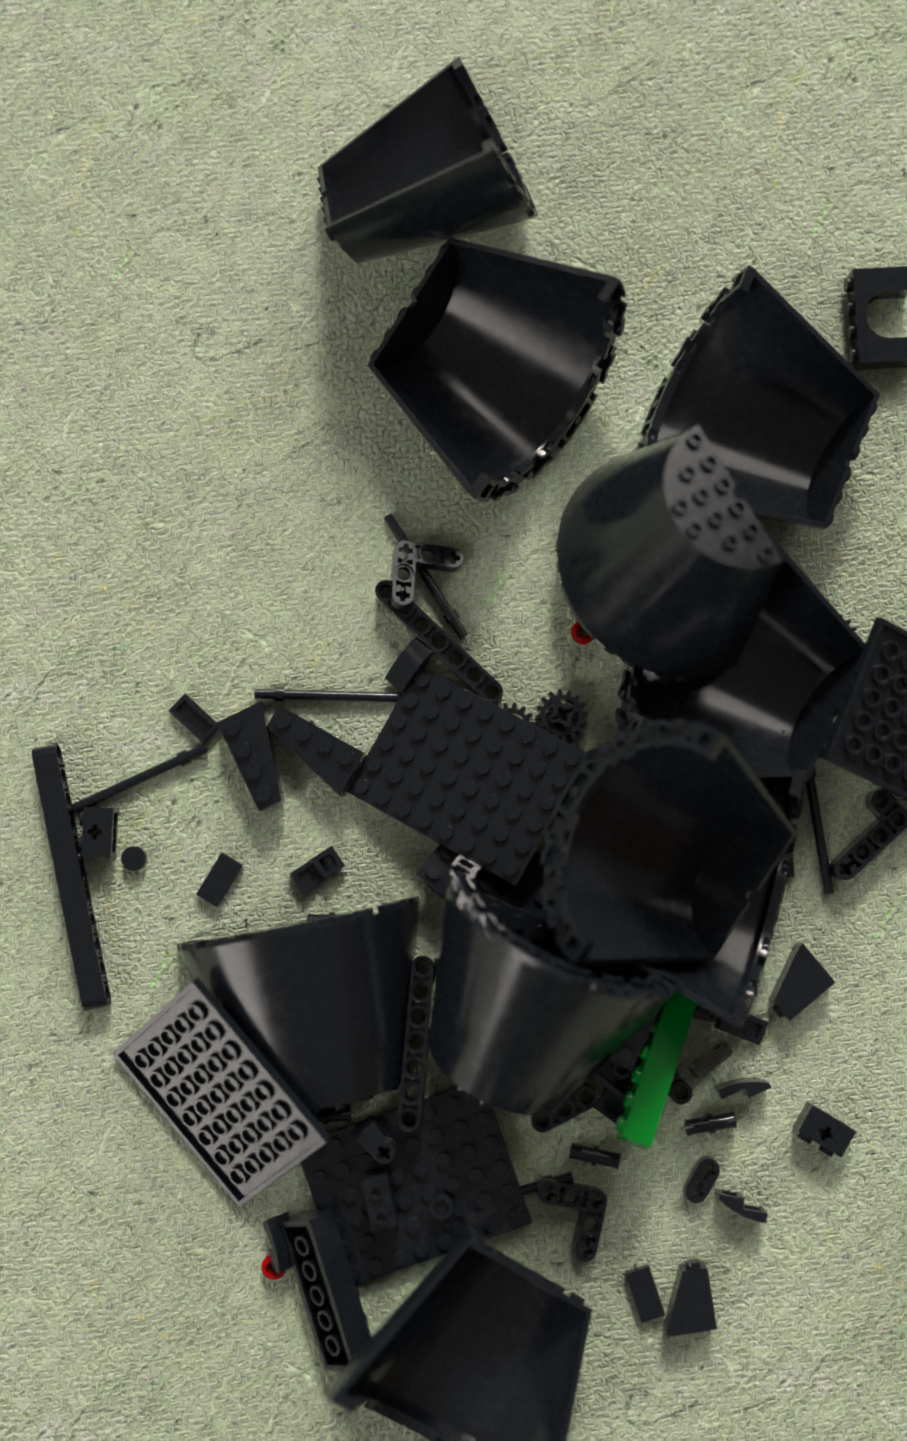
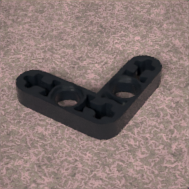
(414, 560)
(586, 1211)

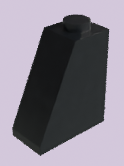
(799, 983)
(690, 1301)

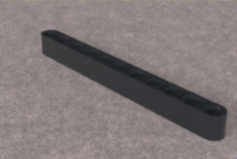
(71, 877)

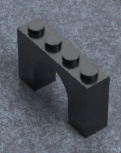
(868, 348)

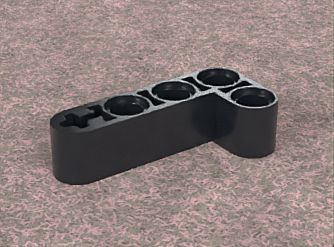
(866, 838)

